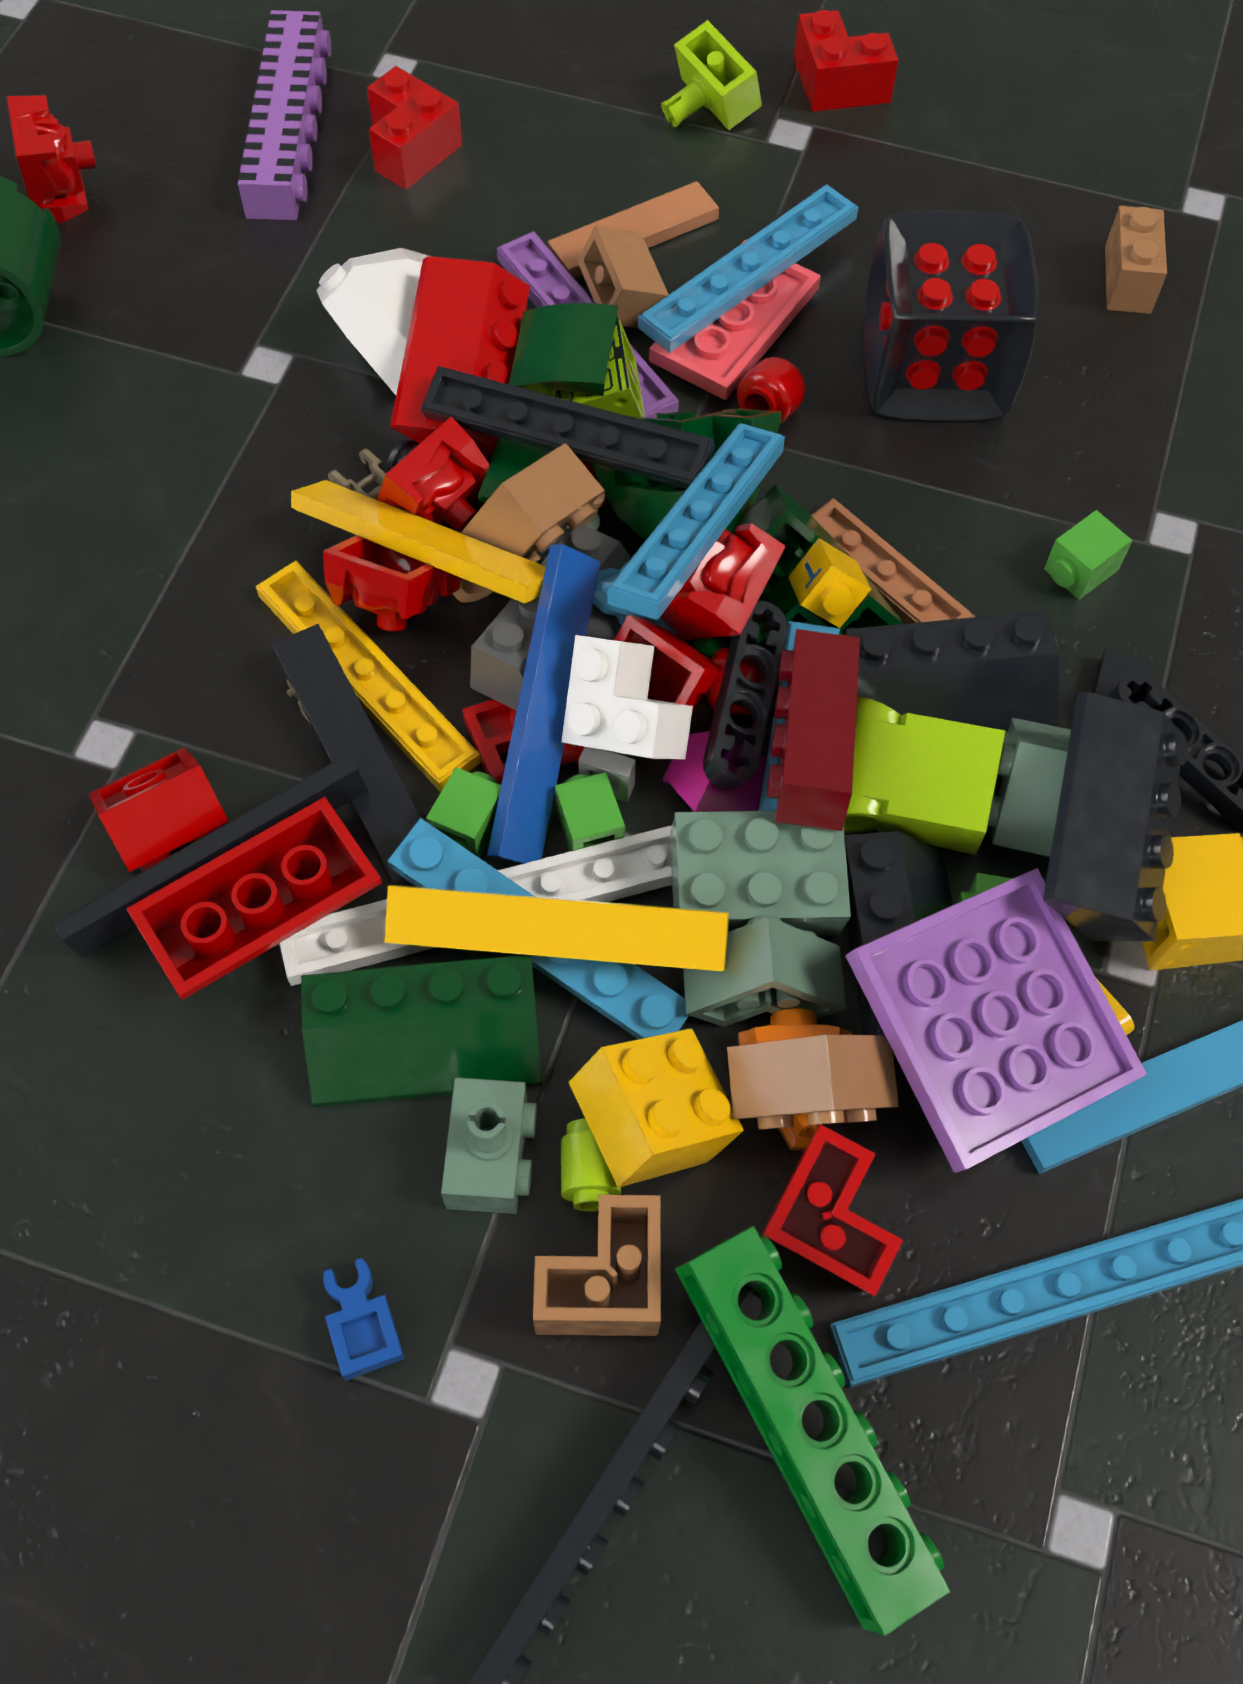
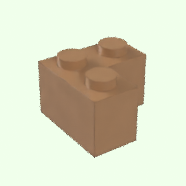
(536, 505)
(815, 1076)
(607, 1292)

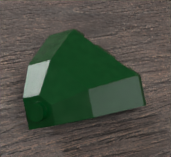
(645, 501)
(798, 531)

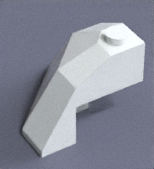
(374, 305)

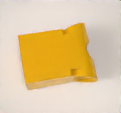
(1201, 904)

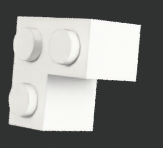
(611, 707)

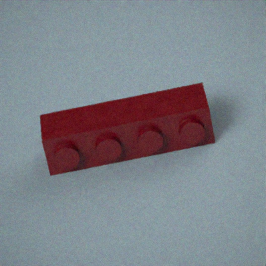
(817, 731)

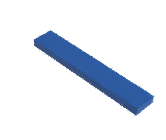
(539, 720)

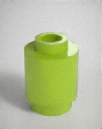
(584, 1168)

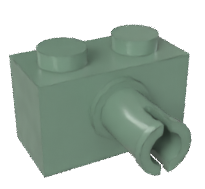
(486, 1146)

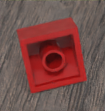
(158, 809)

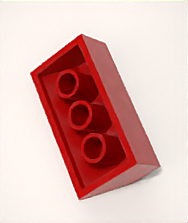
(464, 321)
(253, 897)

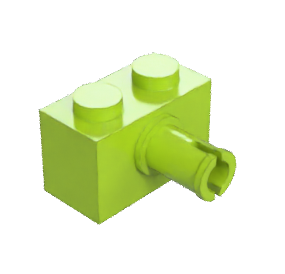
(714, 79)

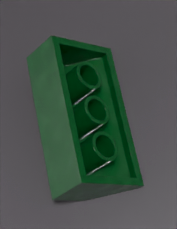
(419, 1029)

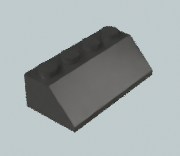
(503, 648)

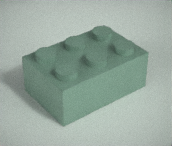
(760, 868)

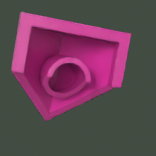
(699, 793)

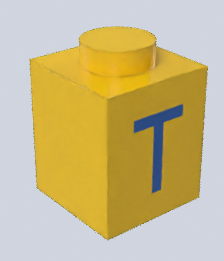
(829, 583)

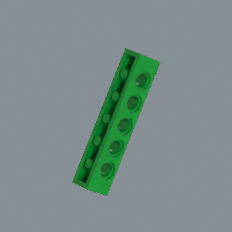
(909, 1574)

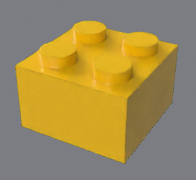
(654, 1106)

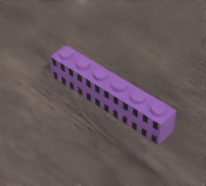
(284, 116)

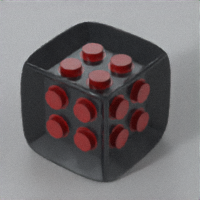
(949, 315)

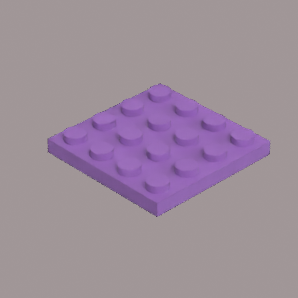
(995, 1019)

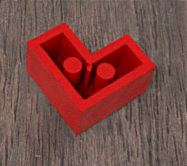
(840, 68)
(410, 127)
(815, 1214)

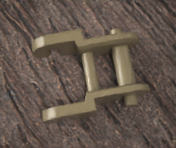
(376, 474)

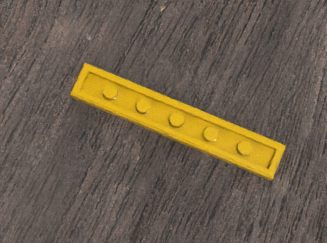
(422, 540)
(377, 682)
(557, 927)

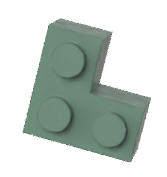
(1030, 787)
(768, 971)

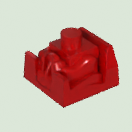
(49, 158)
(438, 478)
(384, 581)
(725, 585)
(677, 668)

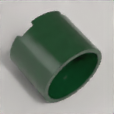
(27, 268)

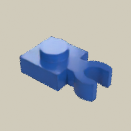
(364, 1328)

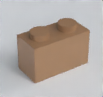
(1135, 259)
(621, 272)

